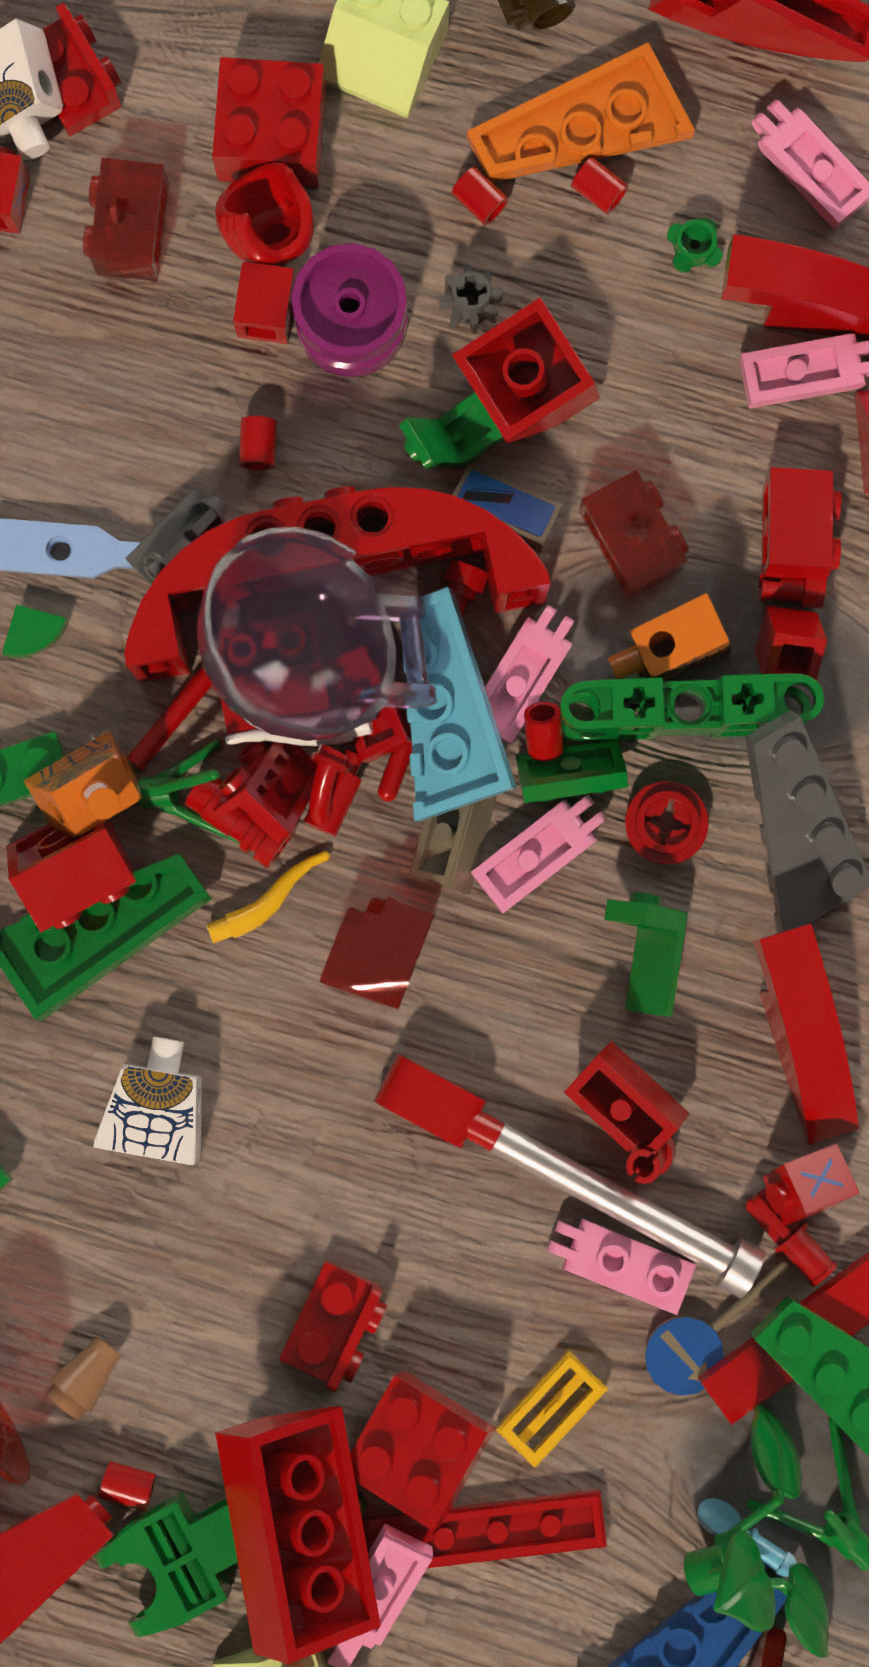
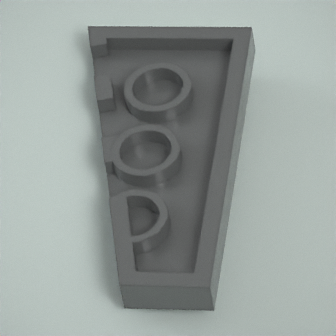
(803, 827)

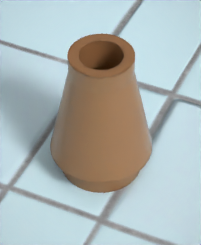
(83, 1379)

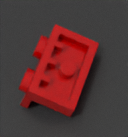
(83, 80)
(269, 786)
(333, 1324)

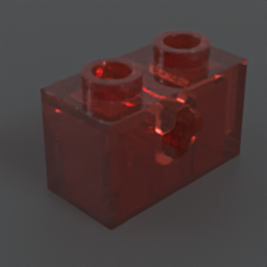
(136, 247)
(634, 563)

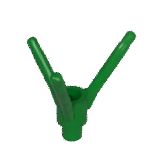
(163, 789)
(842, 1529)

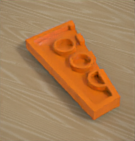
(595, 115)

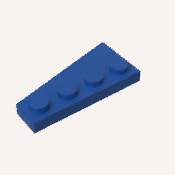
(695, 1638)

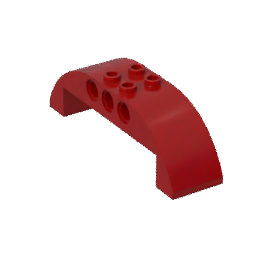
(418, 531)

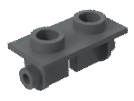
(177, 530)

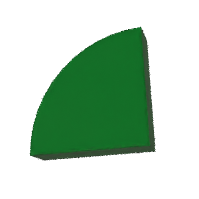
(32, 632)

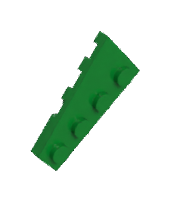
(64, 962)
(823, 1362)

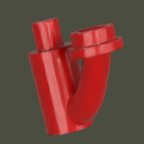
(332, 788)

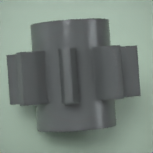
(471, 283)

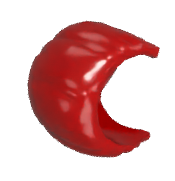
(261, 210)

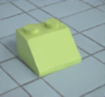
(384, 49)

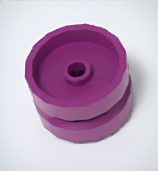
(358, 281)

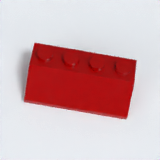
(298, 1532)

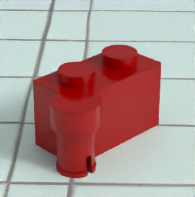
(798, 535)
(630, 1110)

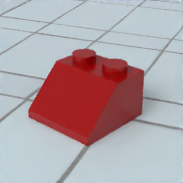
(527, 373)
(67, 873)

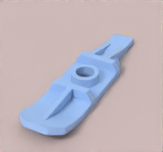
(29, 544)

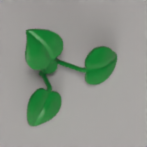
(735, 1564)

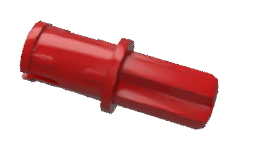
(792, 1240)

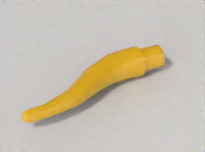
(257, 913)

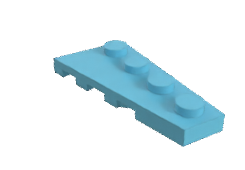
(456, 740)

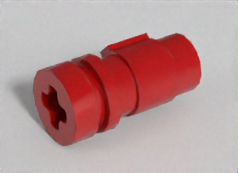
(236, 824)

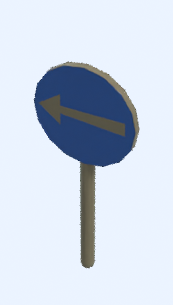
(689, 1346)

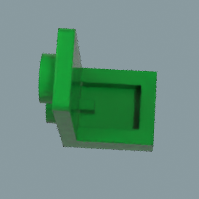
(452, 439)
(655, 951)

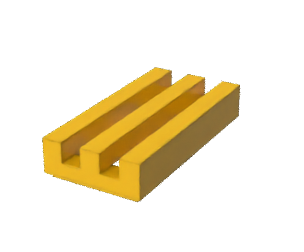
(519, 1441)

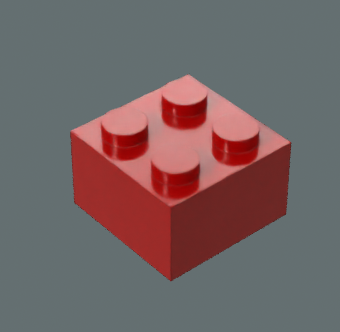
(268, 116)
(419, 1449)

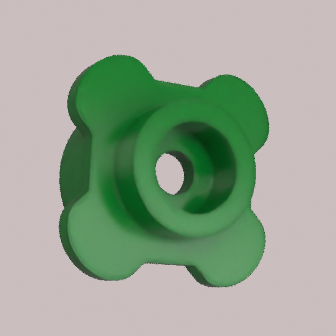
(696, 230)

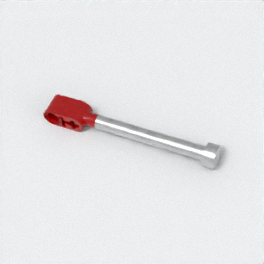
(458, 1116)

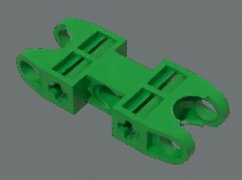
(655, 700)
(184, 1556)

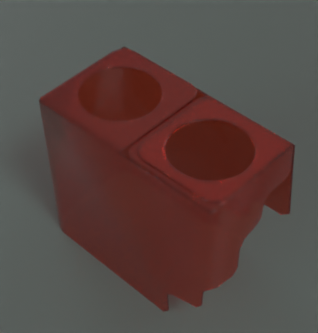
(377, 950)

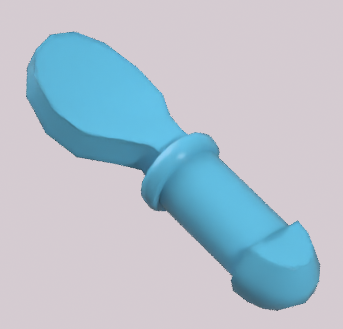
(720, 1516)

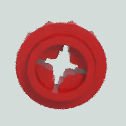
(686, 809)

